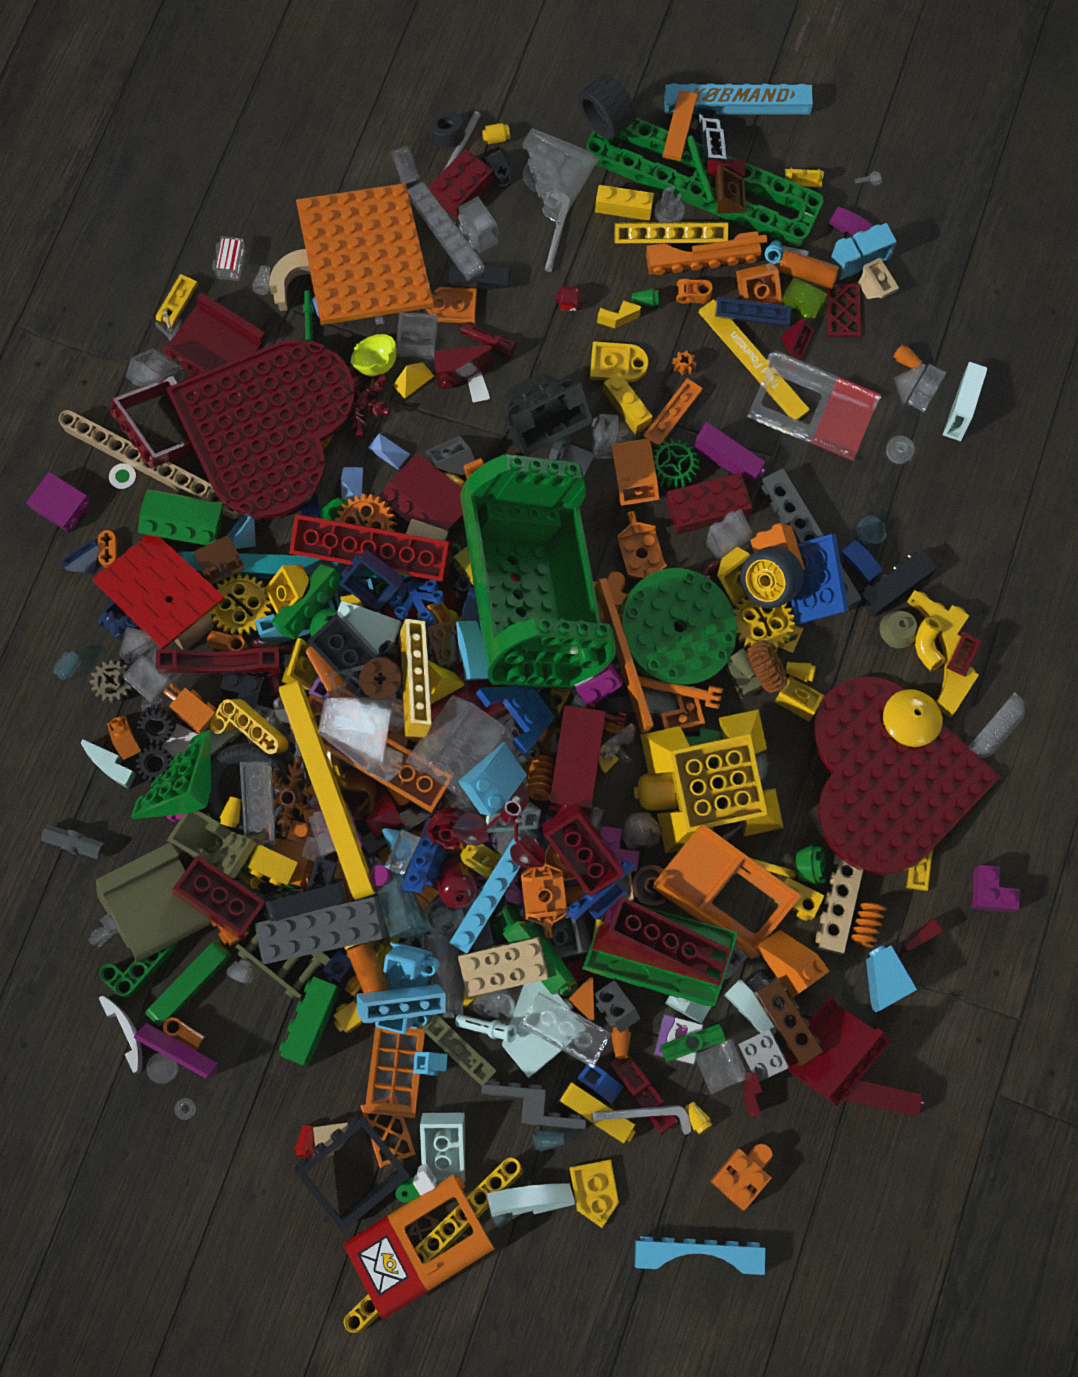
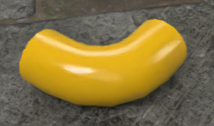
(925, 643)

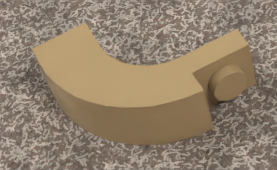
(284, 272)

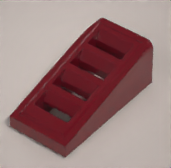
(973, 640)
(927, 932)

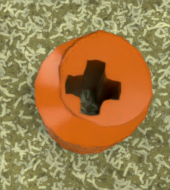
(540, 778)
(867, 924)

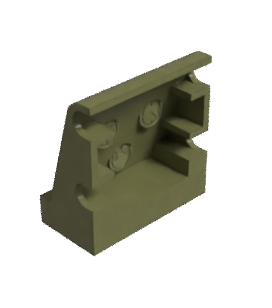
(143, 903)

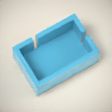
(862, 249)

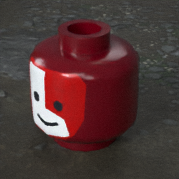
(569, 298)

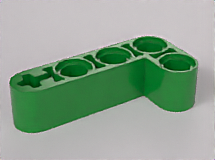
(130, 974)

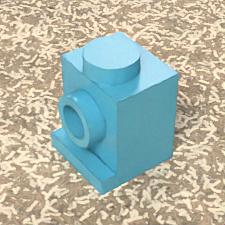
(429, 1063)

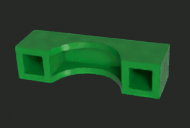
(293, 619)

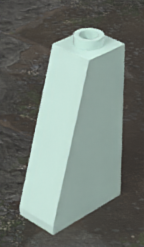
(965, 401)

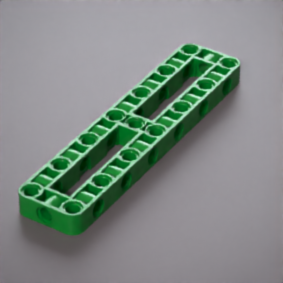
(757, 182)

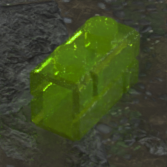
(804, 298)

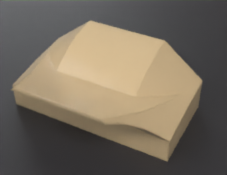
(877, 280)

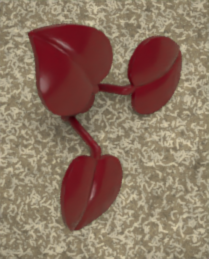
(526, 851)

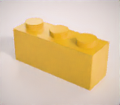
(624, 202)
(627, 403)

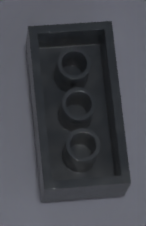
(343, 648)

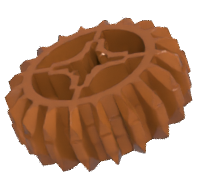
(767, 666)

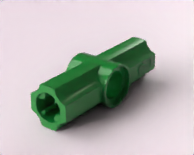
(679, 1047)

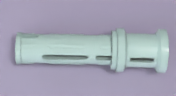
(493, 1029)

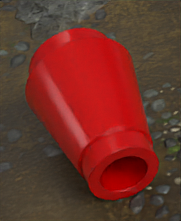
(305, 1142)

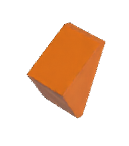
(584, 1000)

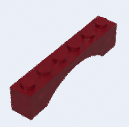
(217, 662)

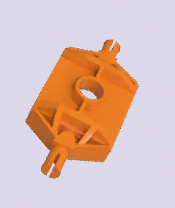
(640, 537)
(544, 911)

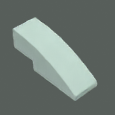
(109, 764)
(744, 1000)

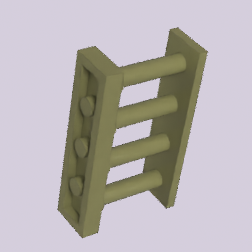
(317, 961)

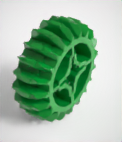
(685, 457)

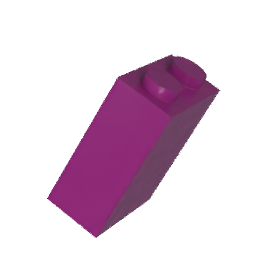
(59, 502)

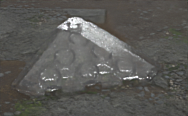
(559, 171)

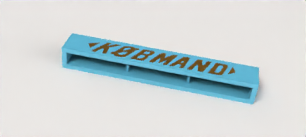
(745, 98)

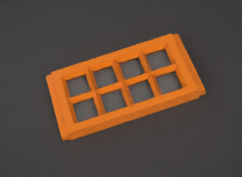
(391, 1078)

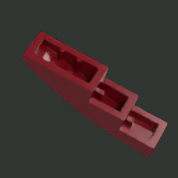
(642, 1091)

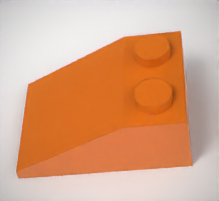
(792, 962)

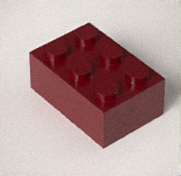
(461, 182)

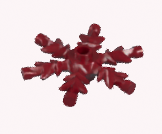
(360, 401)

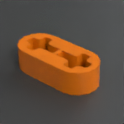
(103, 549)

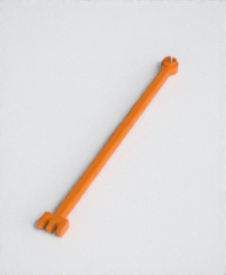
(683, 690)

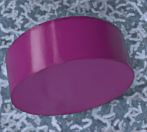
(380, 876)

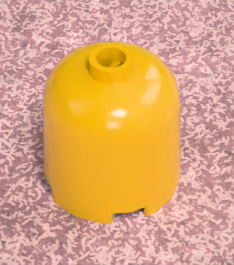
(656, 792)

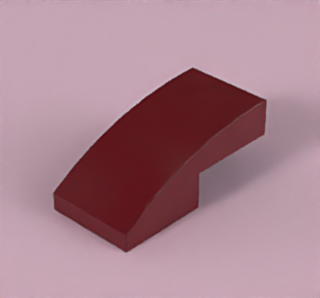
(751, 1087)

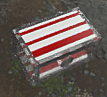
(229, 258)

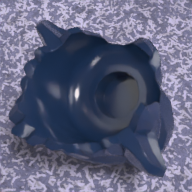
(115, 621)

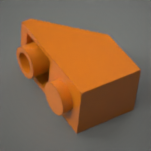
(123, 737)

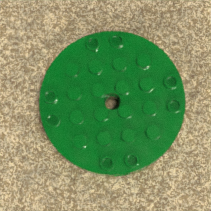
(703, 623)

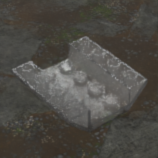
(457, 743)

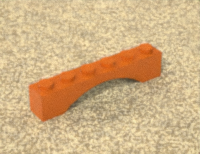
(664, 258)

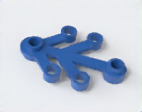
(409, 587)

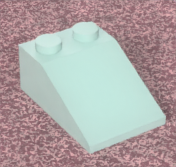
(370, 624)
(443, 1144)

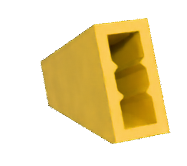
(585, 1105)

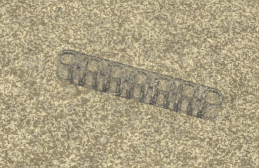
(445, 231)

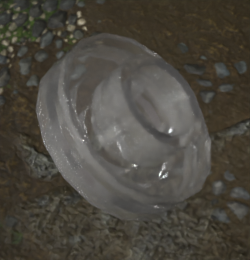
(900, 449)
(161, 1068)

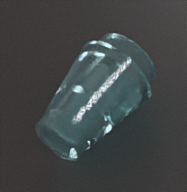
(547, 1140)

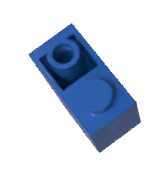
(600, 1083)

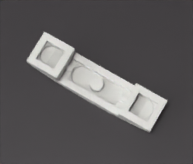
(134, 1056)

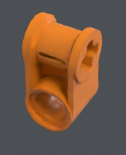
(693, 290)

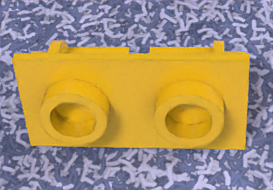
(805, 178)

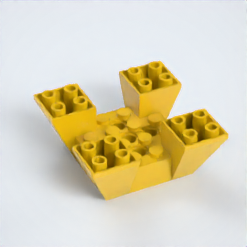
(735, 753)

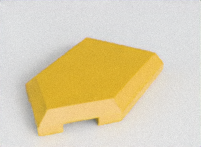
(595, 1190)

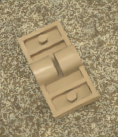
(503, 966)

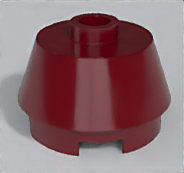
(441, 825)

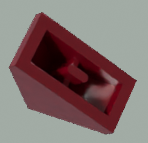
(383, 815)

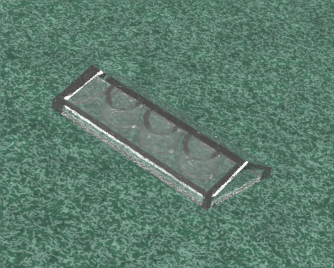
(258, 802)
(565, 1029)

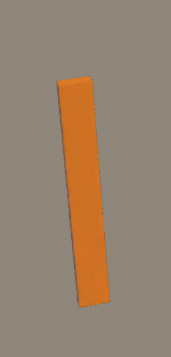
(624, 656)

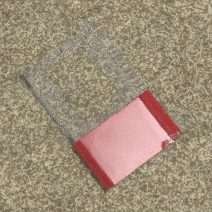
(839, 417)

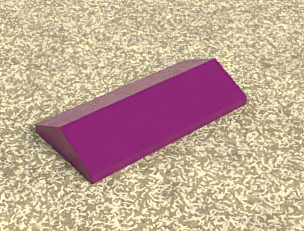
(177, 1051)

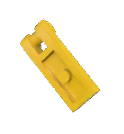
(177, 299)

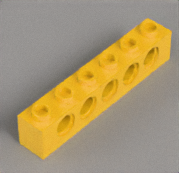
(670, 232)
(415, 678)

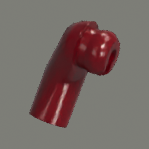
(711, 567)

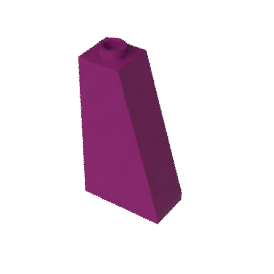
(728, 453)

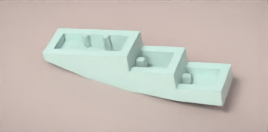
(530, 1198)

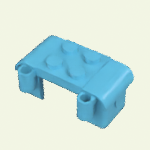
(407, 968)

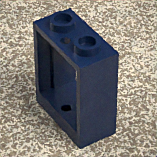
(363, 592)

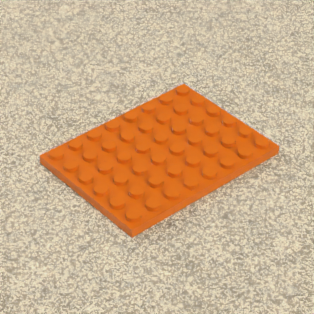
(364, 254)

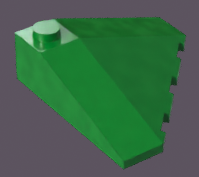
(183, 786)

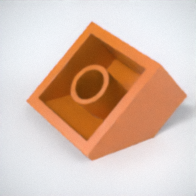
(760, 284)

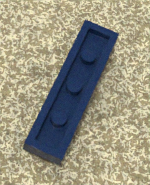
(753, 311)

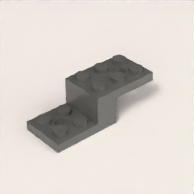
(533, 1105)

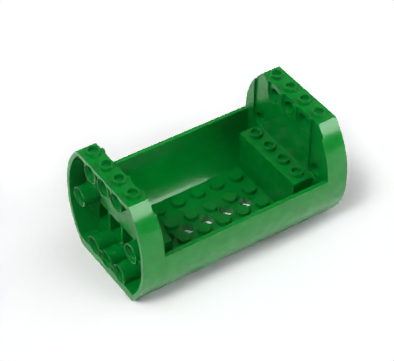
(532, 515)

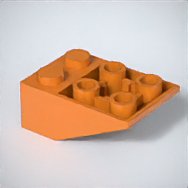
(635, 472)

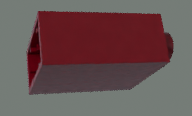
(576, 759)

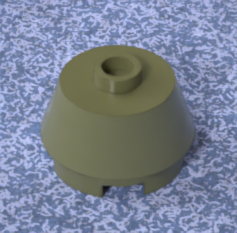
(898, 629)

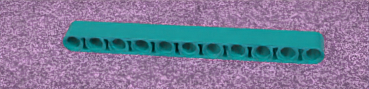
(268, 565)

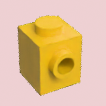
(347, 1017)

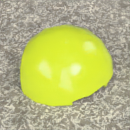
(374, 355)

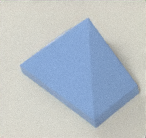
(389, 451)
(351, 482)

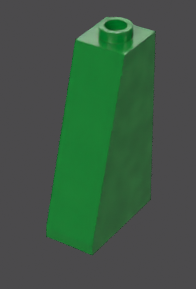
(559, 978)

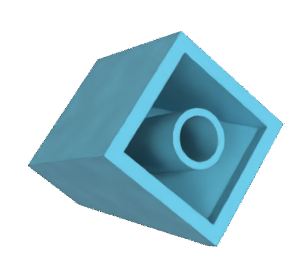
(887, 978)

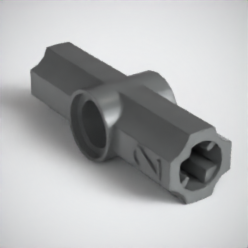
(73, 842)

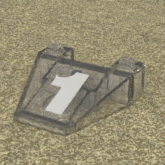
(361, 729)

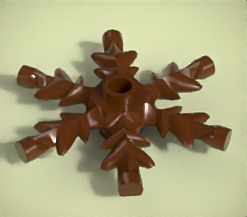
(298, 794)

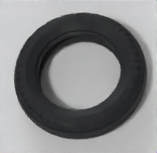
(230, 756)

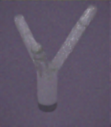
(170, 334)

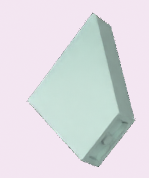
(528, 1049)

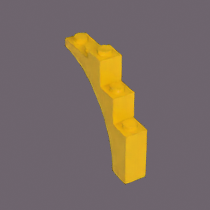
(954, 685)

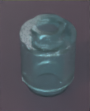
(66, 665)

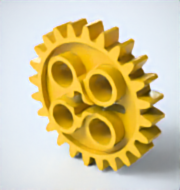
(252, 593)
(778, 616)

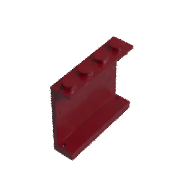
(212, 337)
(847, 1052)

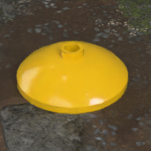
(906, 725)

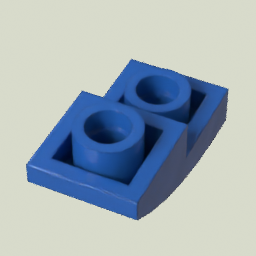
(862, 560)

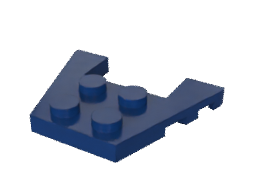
(526, 709)

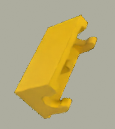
(480, 859)

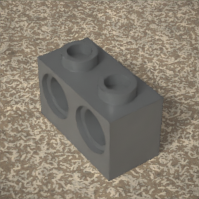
(618, 1005)

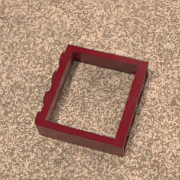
(137, 397)

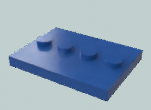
(823, 581)

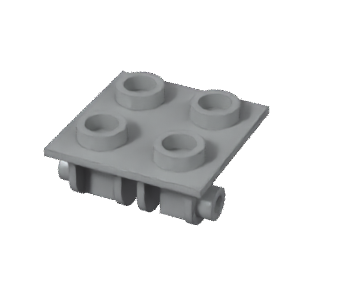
(764, 1055)

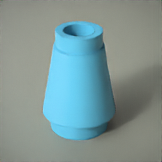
(774, 252)

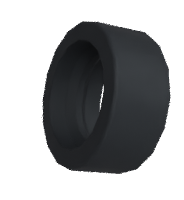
(616, 703)

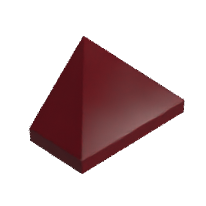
(735, 165)
(797, 338)

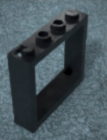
(371, 1198)

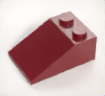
(460, 364)

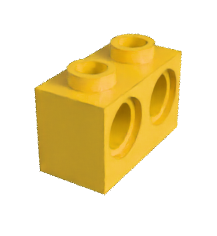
(806, 894)

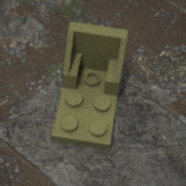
(212, 841)

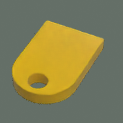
(614, 358)

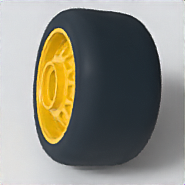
(772, 577)

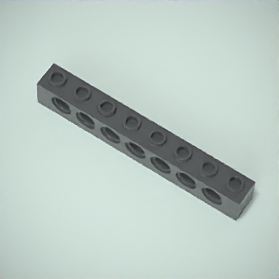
(780, 482)

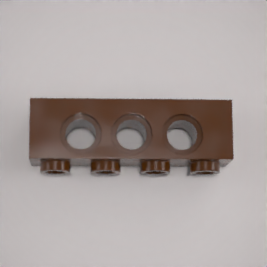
(812, 1044)

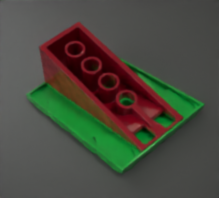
(661, 952)

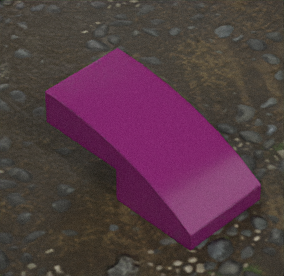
(849, 221)

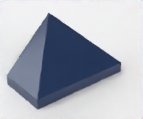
(82, 559)

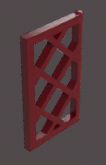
(842, 288)

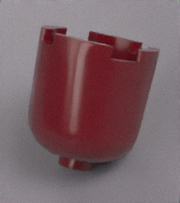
(457, 884)

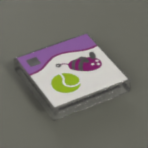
(674, 1028)

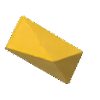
(412, 379)

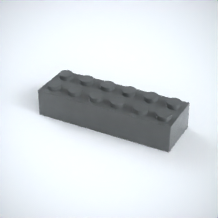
(321, 930)

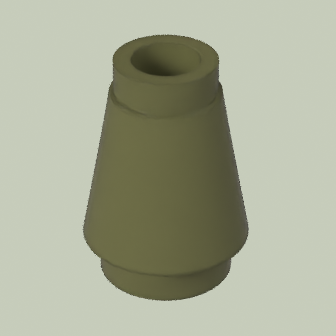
(742, 663)

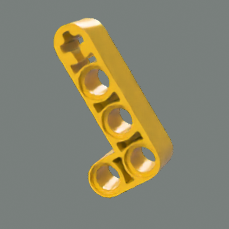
(270, 741)

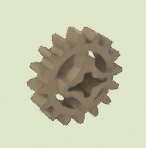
(105, 688)

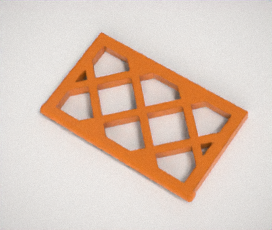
(404, 1136)

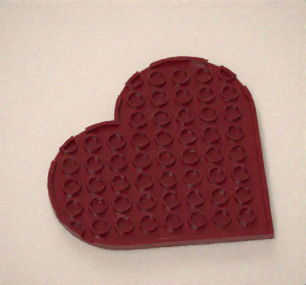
(264, 424)
(884, 797)

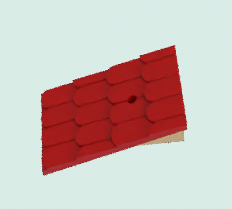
(161, 593)

